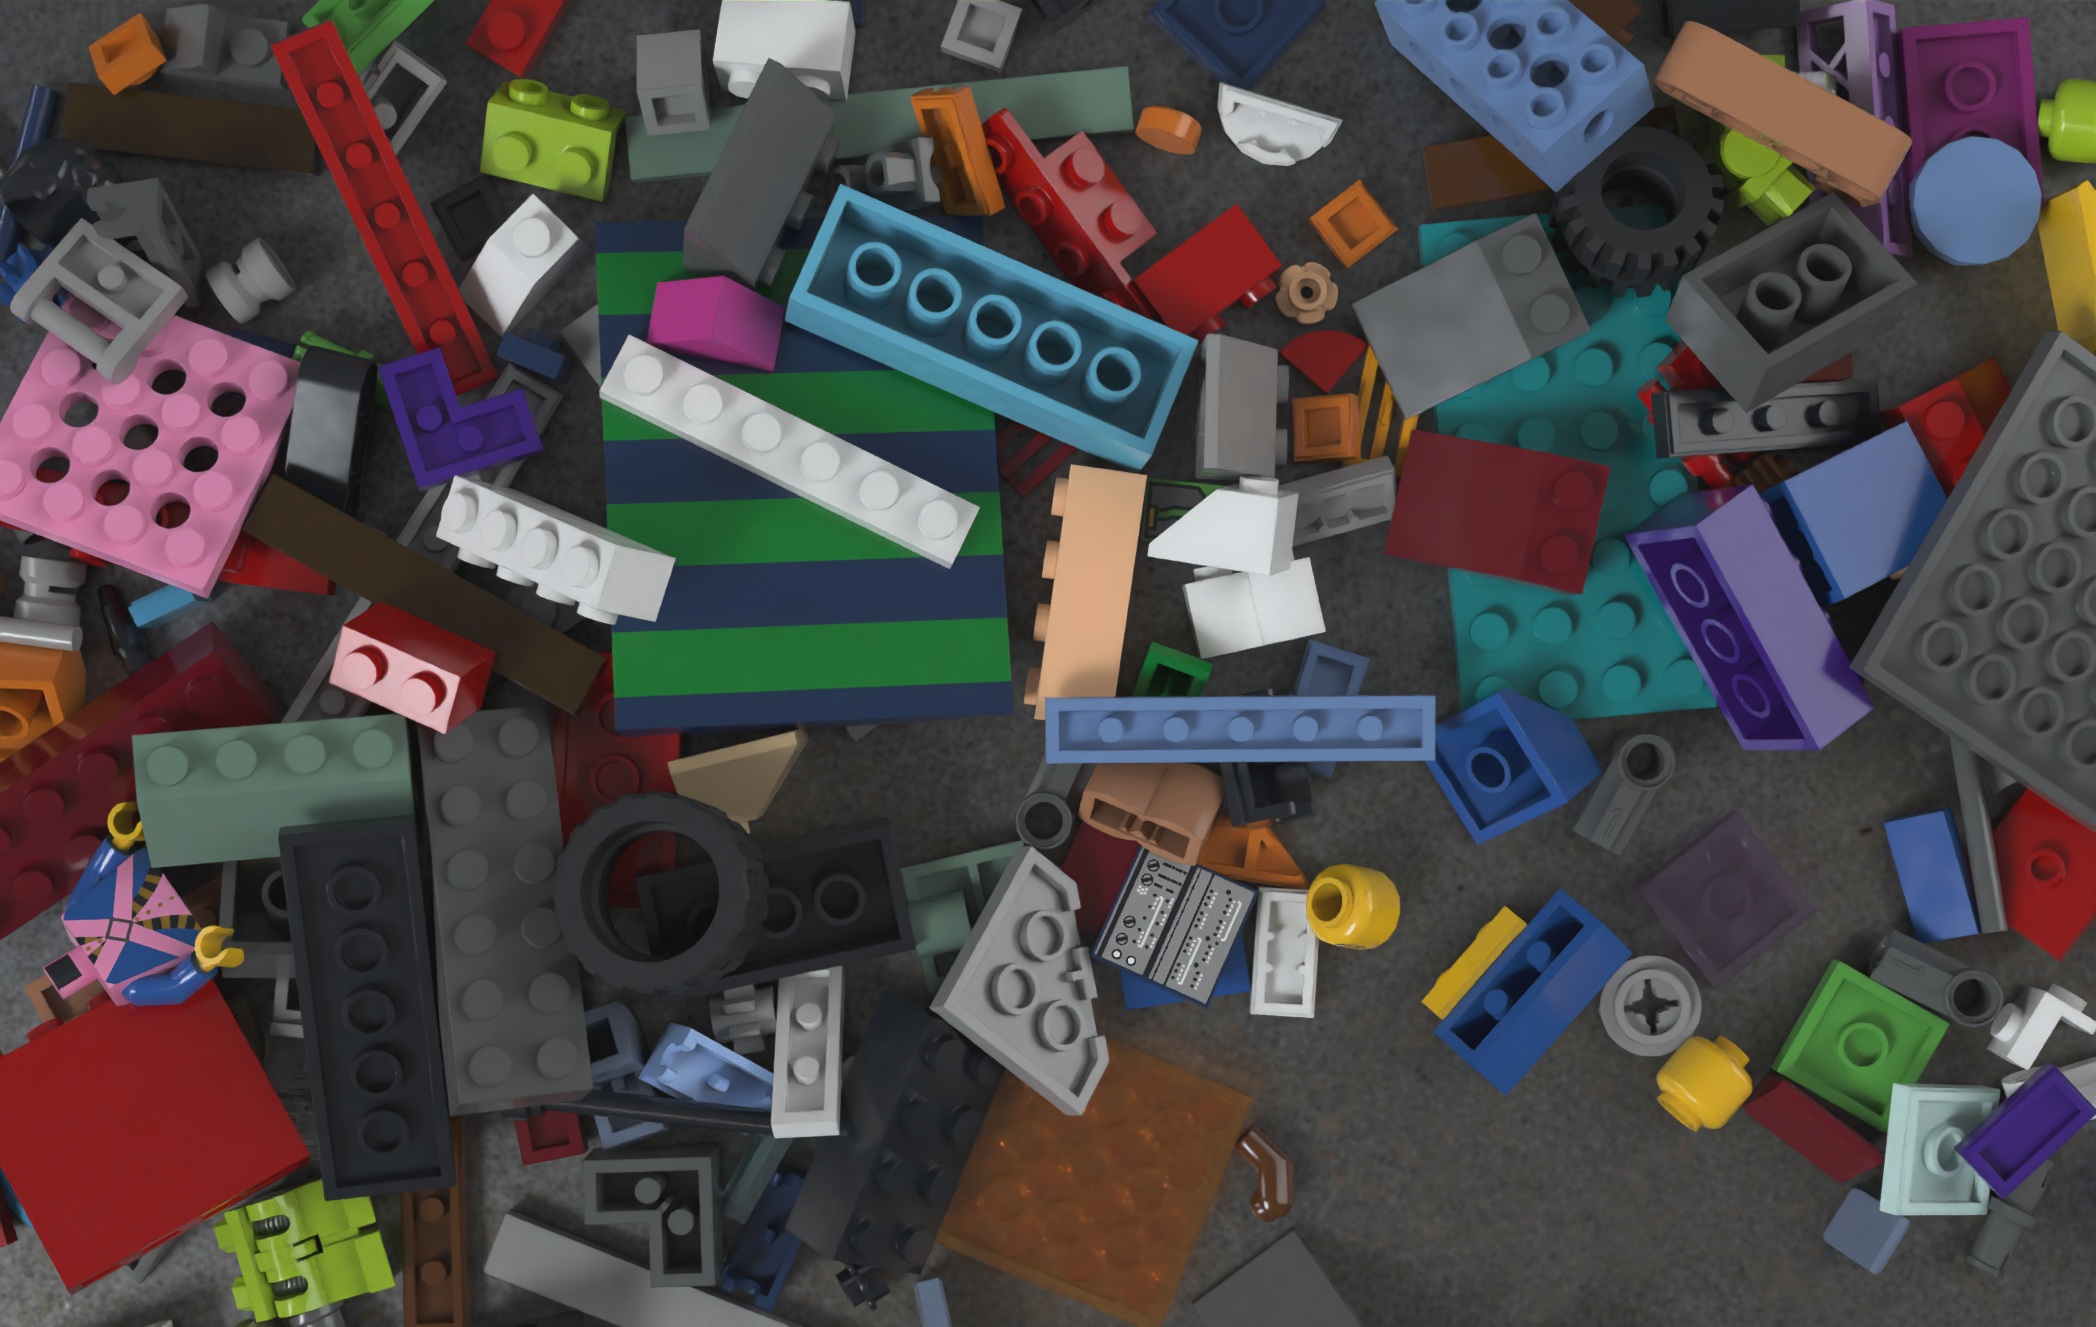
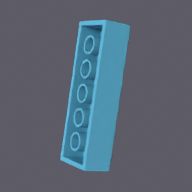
(990, 329)

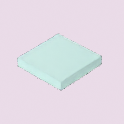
(1920, 1164)

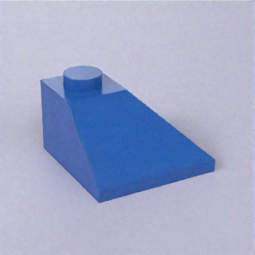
(1509, 762)

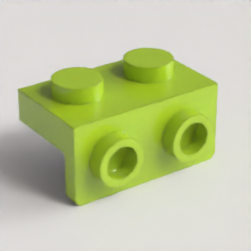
(551, 138)

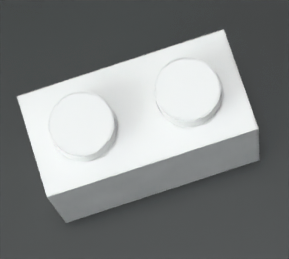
(803, 35)

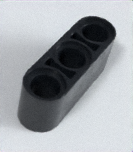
(331, 426)

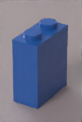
(1858, 513)

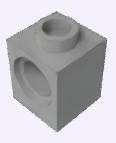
(673, 82)

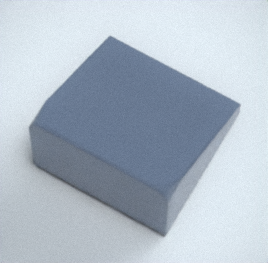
(1864, 1231)

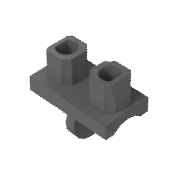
(893, 175)

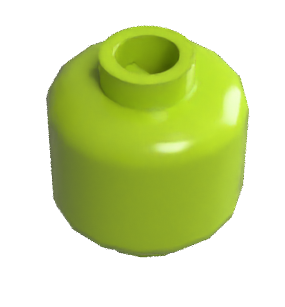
(2070, 121)

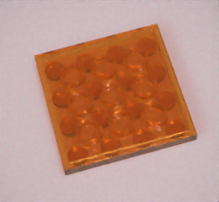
(1101, 1197)

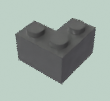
(673, 1192)

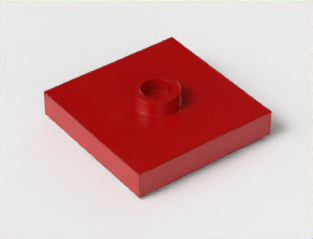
(2046, 874)

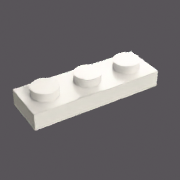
(808, 1054)

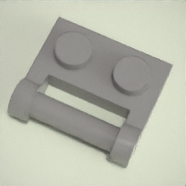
(111, 283)

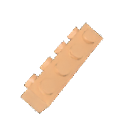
(1090, 586)

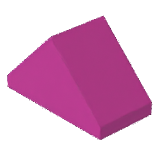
(716, 322)

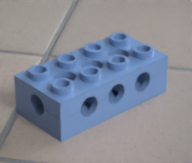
(1527, 74)

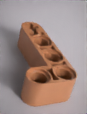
(1785, 113)

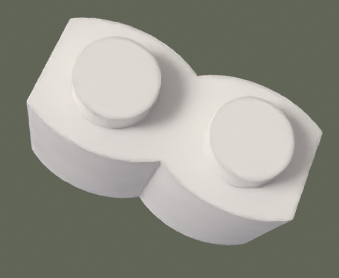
(1251, 609)

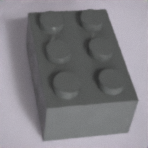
(1790, 301)

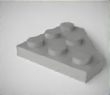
(1029, 985)

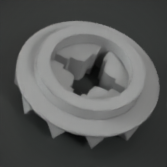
(1671, 1024)

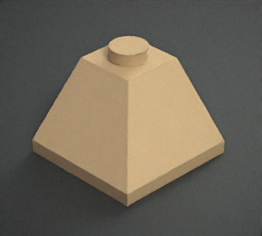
(741, 776)

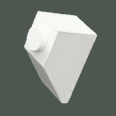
(521, 265)
(1235, 529)

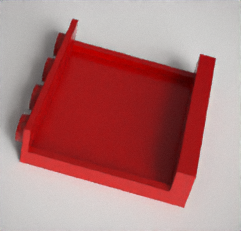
(137, 1128)

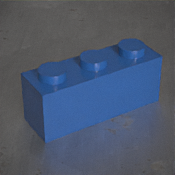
(1533, 991)

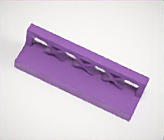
(1873, 87)

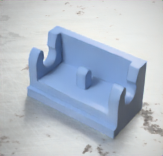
(704, 1071)

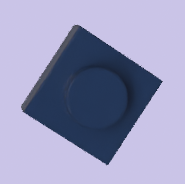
(538, 354)

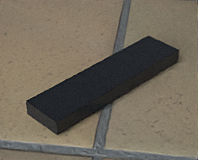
(1798, 418)

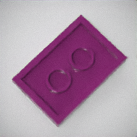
(1968, 84)

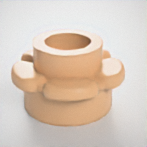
(1294, 305)

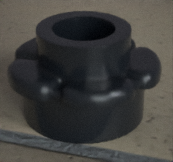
(862, 1284)

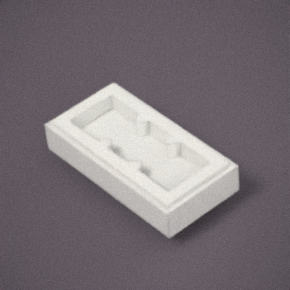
(1283, 955)

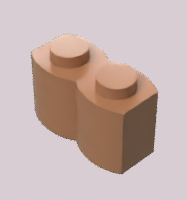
(1156, 804)

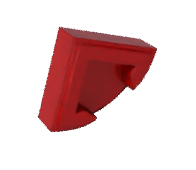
(1323, 356)

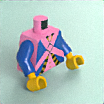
(135, 928)

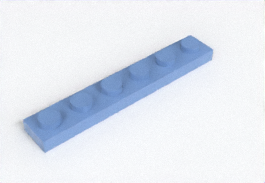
(1239, 728)

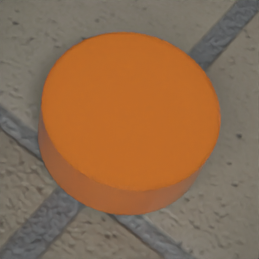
(1169, 130)

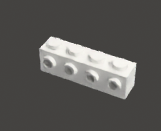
(556, 550)

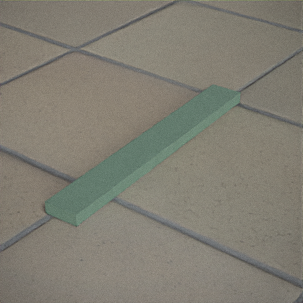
(1043, 105)

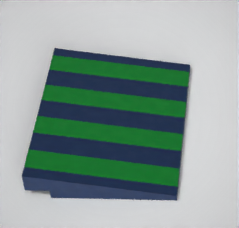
(772, 599)

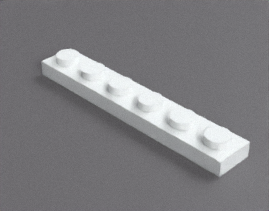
(788, 451)

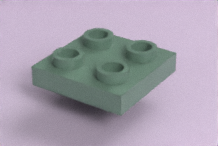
(946, 901)

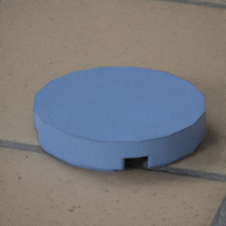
(1974, 201)

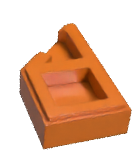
(1250, 856)

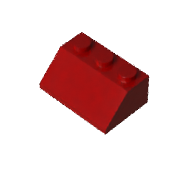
(1953, 418)

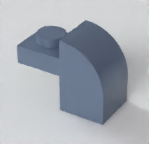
(616, 1061)

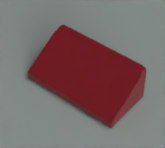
(1811, 1129)

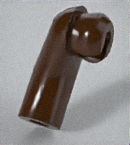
(1275, 1175)

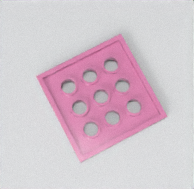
(128, 532)

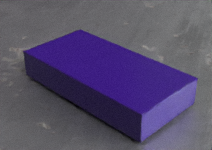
(2025, 1130)

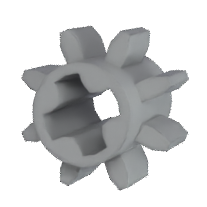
(744, 1017)

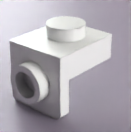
(2026, 1025)

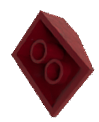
(1497, 511)

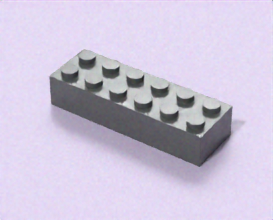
(488, 872)

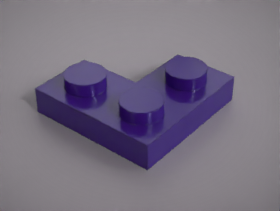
(452, 439)

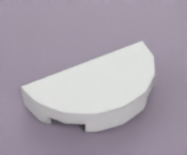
(1272, 128)

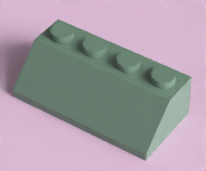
(234, 787)

